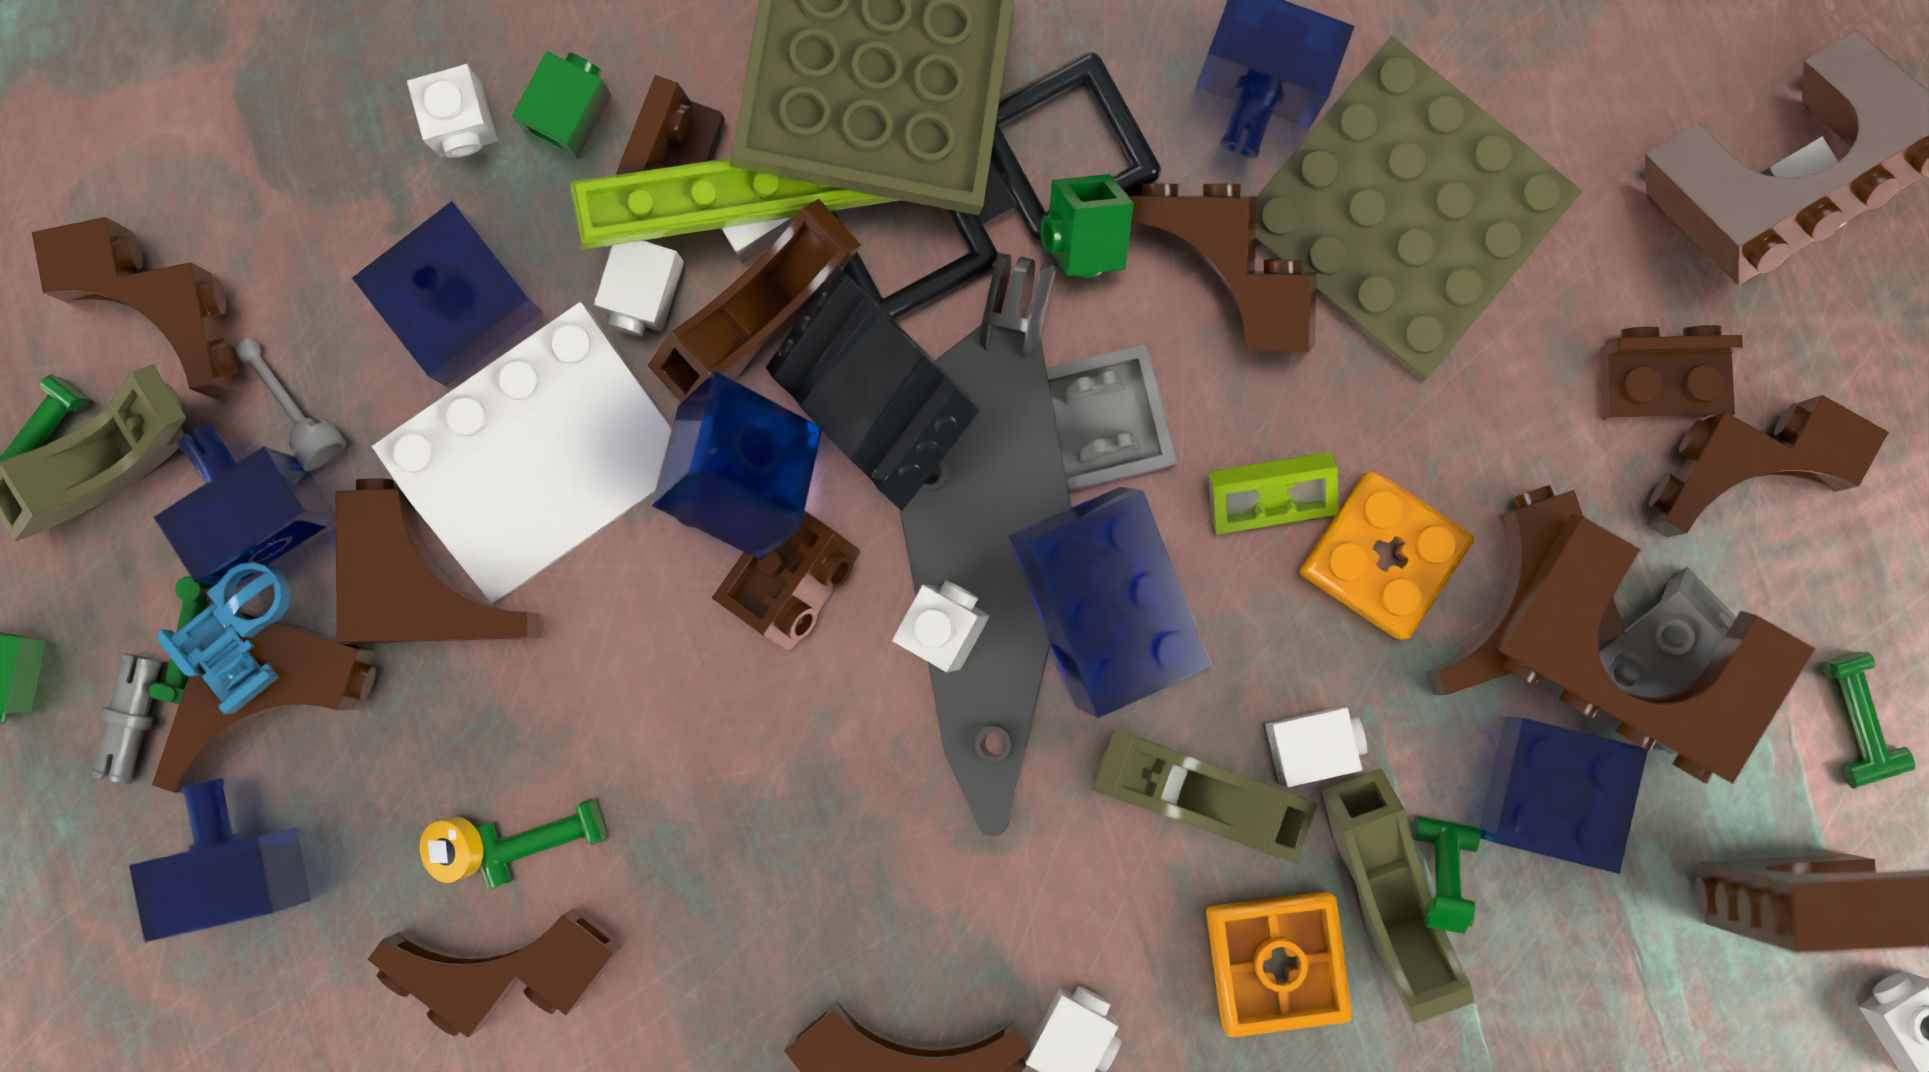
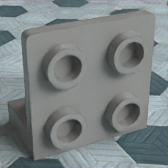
(1670, 641)

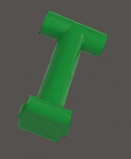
(47, 416)
(194, 602)
(1877, 761)
(498, 852)
(1448, 908)

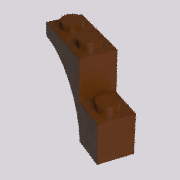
(183, 300)
(1274, 302)
(757, 304)
(1815, 444)
(468, 990)
(844, 1045)

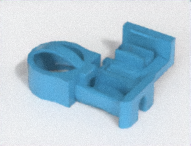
(215, 642)

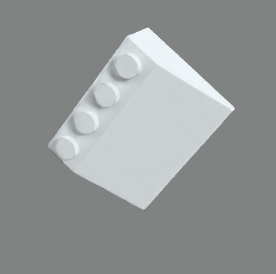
(531, 453)

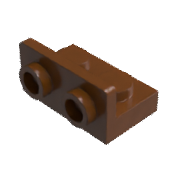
(670, 130)
(1668, 375)
(789, 584)

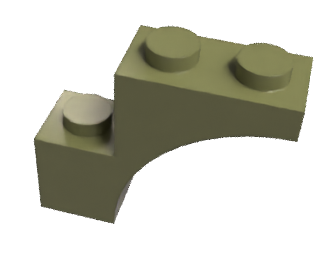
(1393, 895)

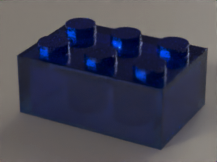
(1110, 601)

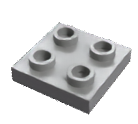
(1110, 417)

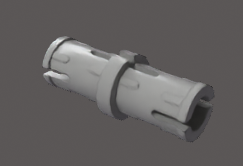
(126, 719)

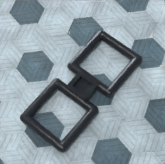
(1009, 187)

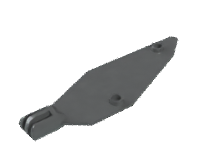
(957, 528)

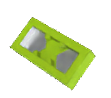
(1273, 493)

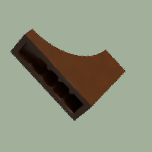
(1529, 537)
(393, 586)
(310, 672)

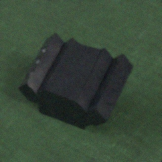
(871, 388)

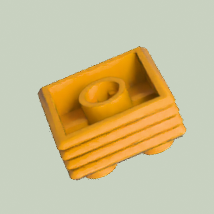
(1426, 544)
(1312, 988)

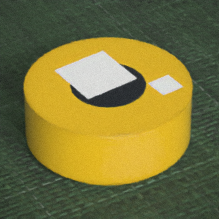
(451, 849)

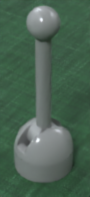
(312, 439)

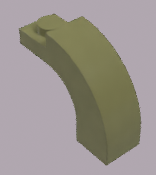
(95, 460)
(1204, 796)

